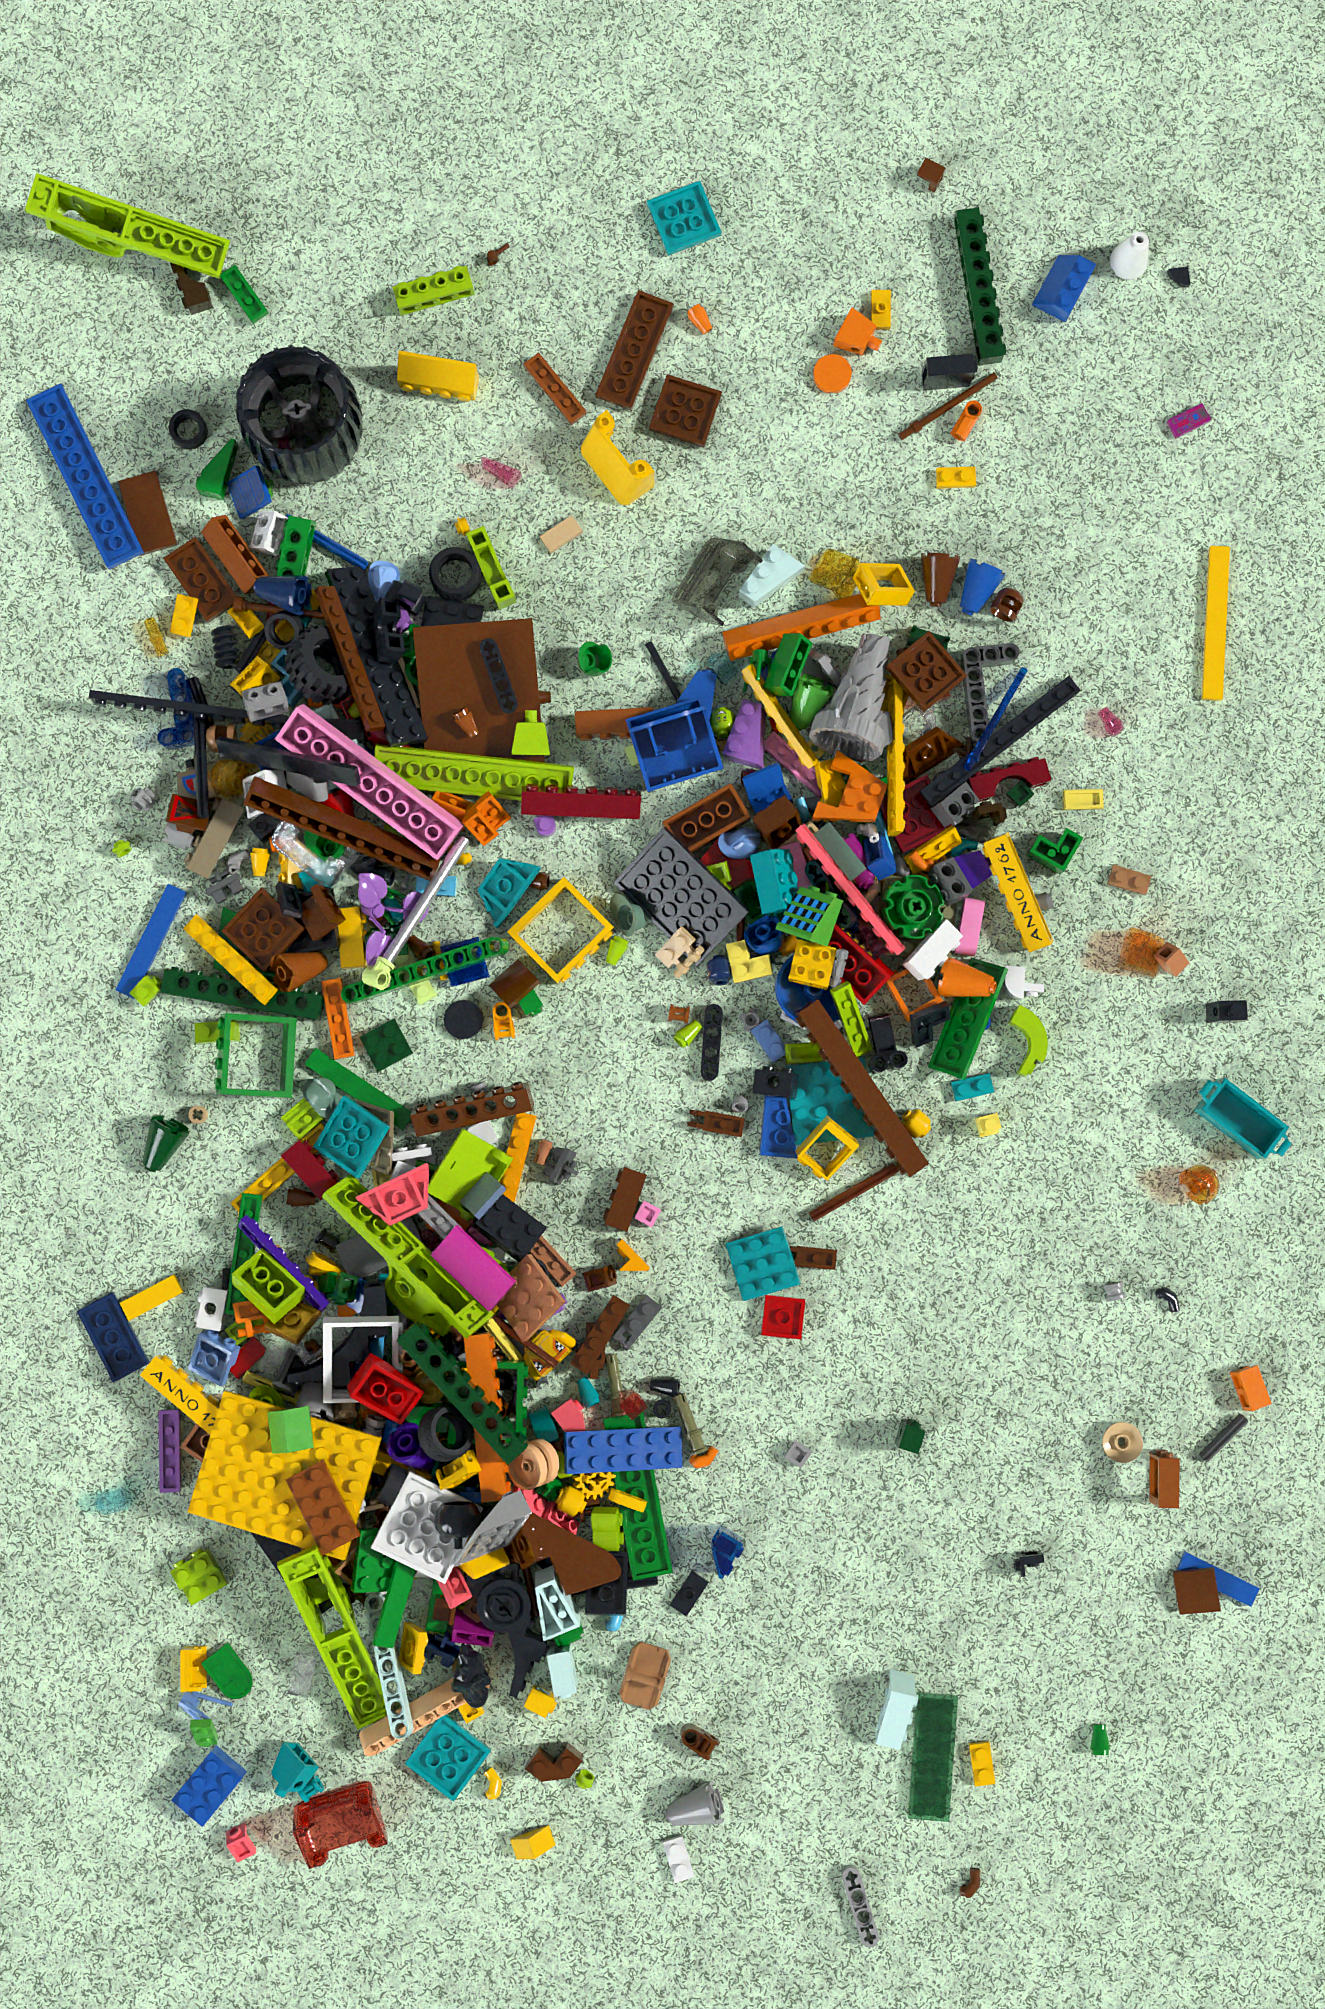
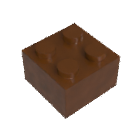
(777, 822)

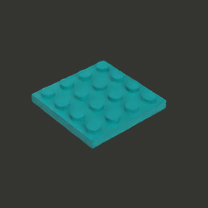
(820, 1096)

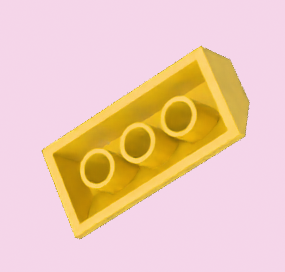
(437, 376)

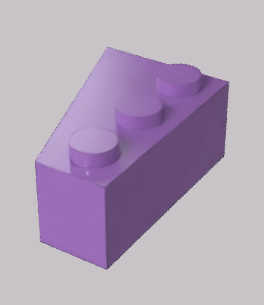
(746, 737)

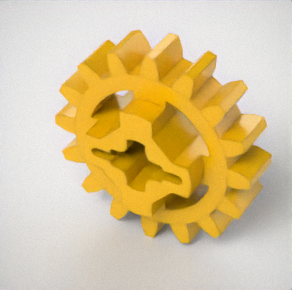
(596, 1483)

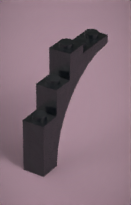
(355, 1346)
(526, 1644)

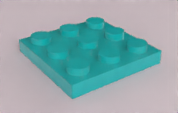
(684, 218)
(351, 1136)
(763, 1263)
(448, 1756)

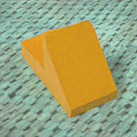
(635, 1262)

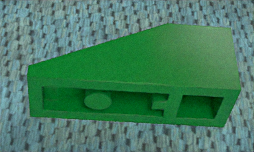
(217, 472)

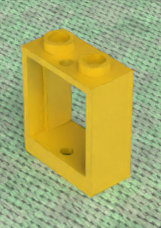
(873, 594)
(850, 1142)

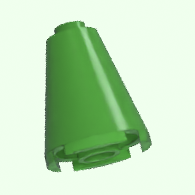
(808, 700)

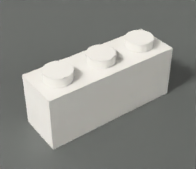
(933, 951)

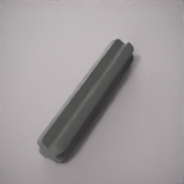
(1223, 1438)

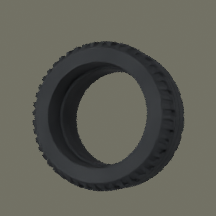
(445, 556)
(429, 1440)

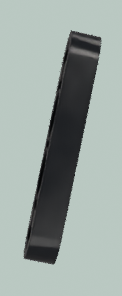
(496, 676)
(845, 908)
(711, 1042)

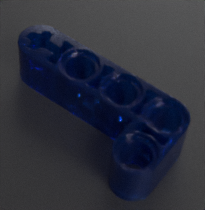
(181, 727)

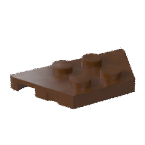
(928, 752)

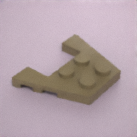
(383, 1159)

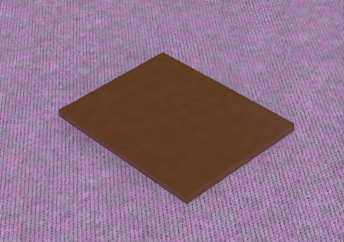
(456, 677)

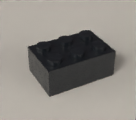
(510, 1228)

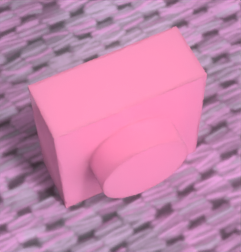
(647, 1213)

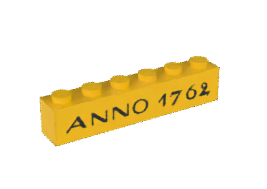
(1018, 892)
(181, 1391)

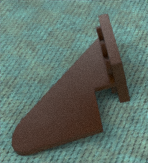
(575, 1560)

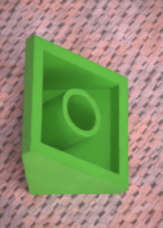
(290, 1430)

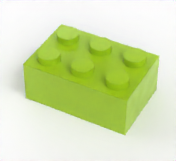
(268, 1285)

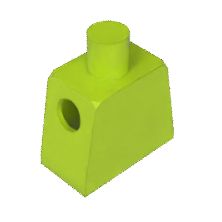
(530, 736)

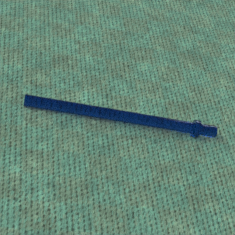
(973, 757)

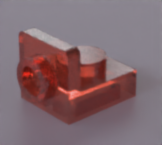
(633, 1405)

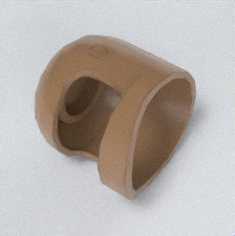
(215, 731)

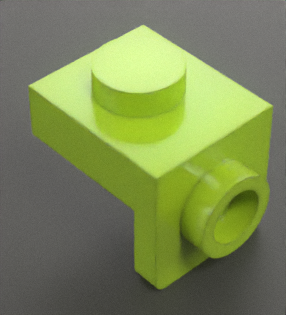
(146, 989)

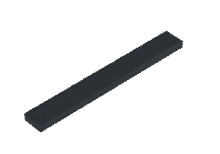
(288, 761)

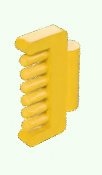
(251, 731)

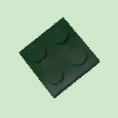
(386, 1045)

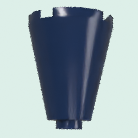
(286, 592)

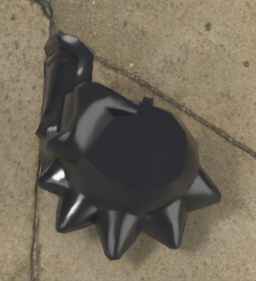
(470, 1676)

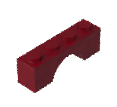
(1033, 774)

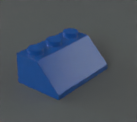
(1064, 285)

